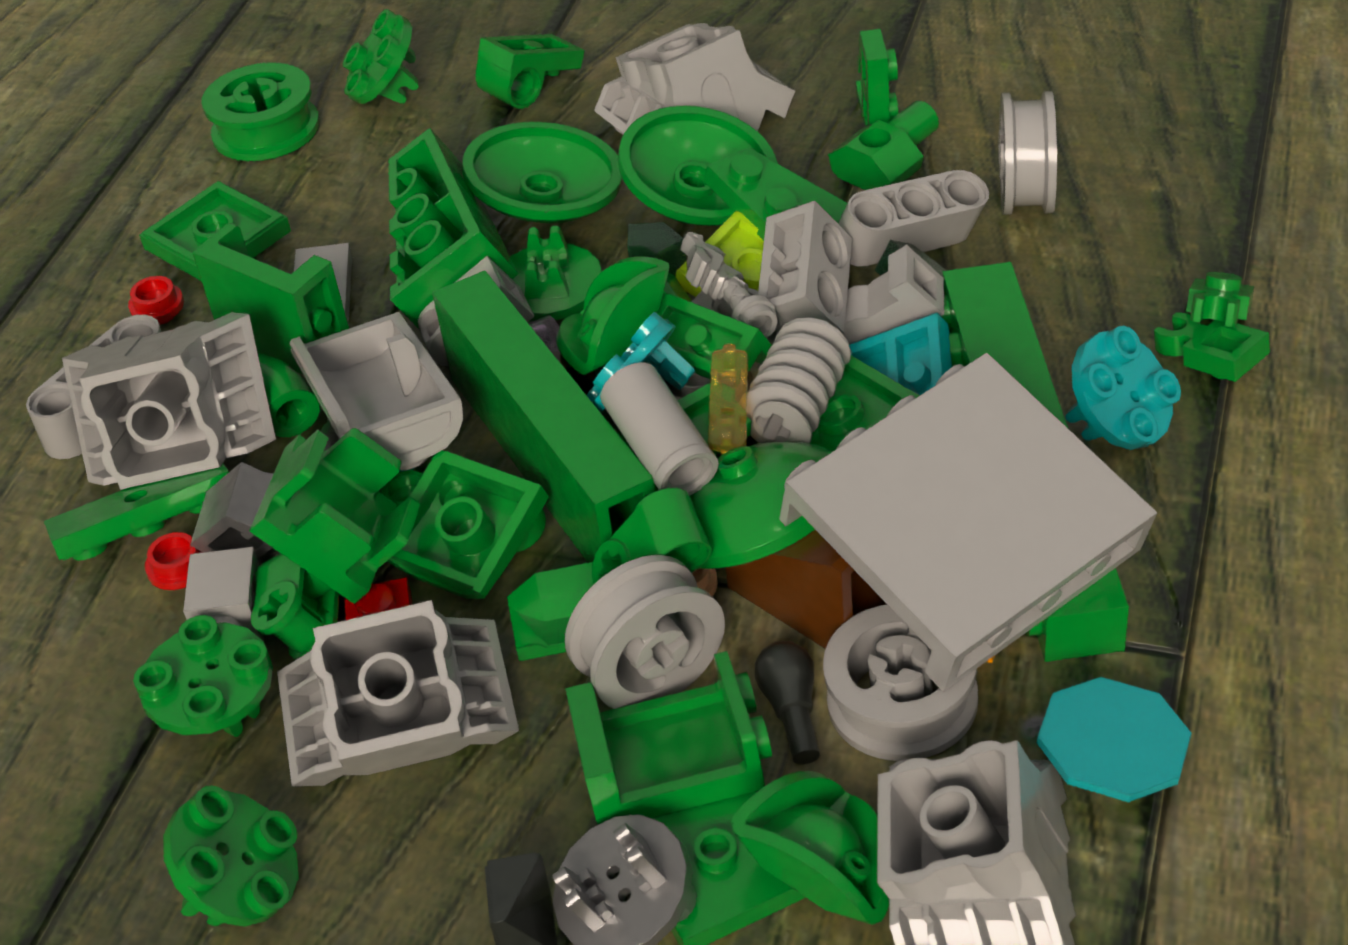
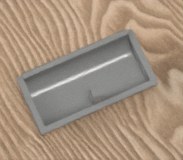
(383, 386)

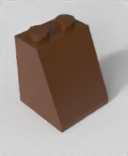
(805, 587)

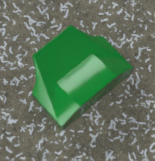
(543, 608)

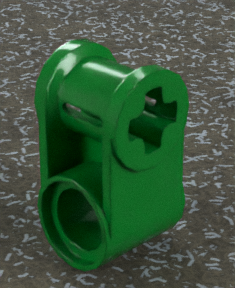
(659, 526)
(292, 604)

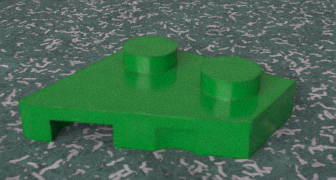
(876, 69)

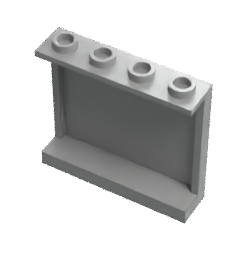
(970, 514)

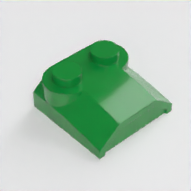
(469, 525)

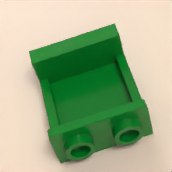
(278, 302)
(671, 748)

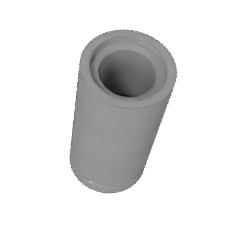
(658, 428)

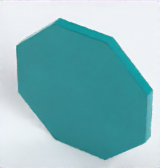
(1114, 739)

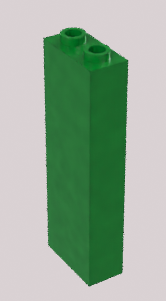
(539, 413)

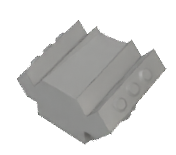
(692, 68)
(169, 402)
(393, 693)
(975, 849)

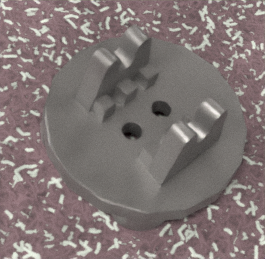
(650, 868)

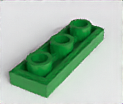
(132, 511)

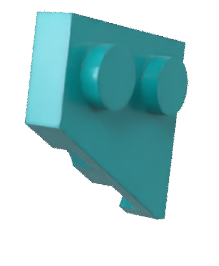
(909, 353)

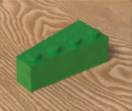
(436, 225)

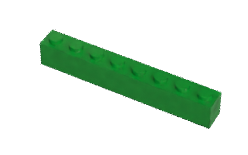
(991, 317)

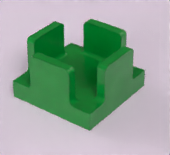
(330, 513)

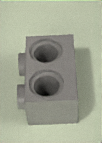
(806, 265)

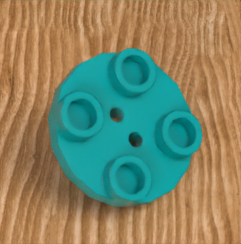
(651, 347)
(1122, 390)

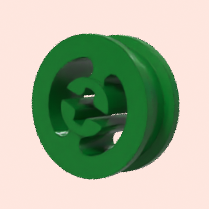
(261, 111)

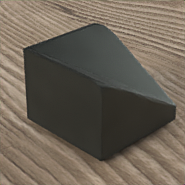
(520, 901)

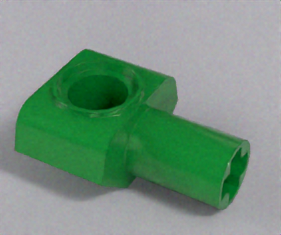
(885, 151)

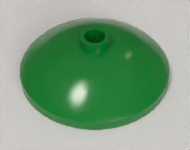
(667, 158)
(541, 171)
(745, 502)

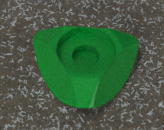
(612, 312)
(816, 843)

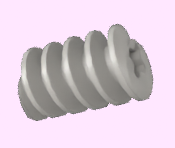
(796, 381)

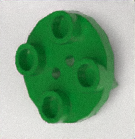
(377, 63)
(554, 274)
(190, 696)
(220, 881)

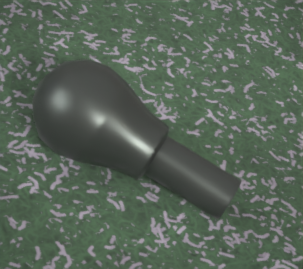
(787, 680)

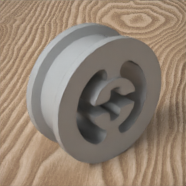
(1027, 152)
(644, 631)
(899, 711)

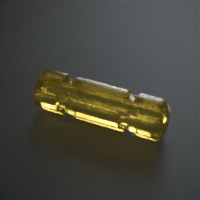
(728, 399)

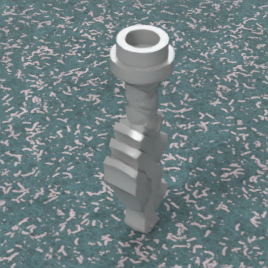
(709, 271)

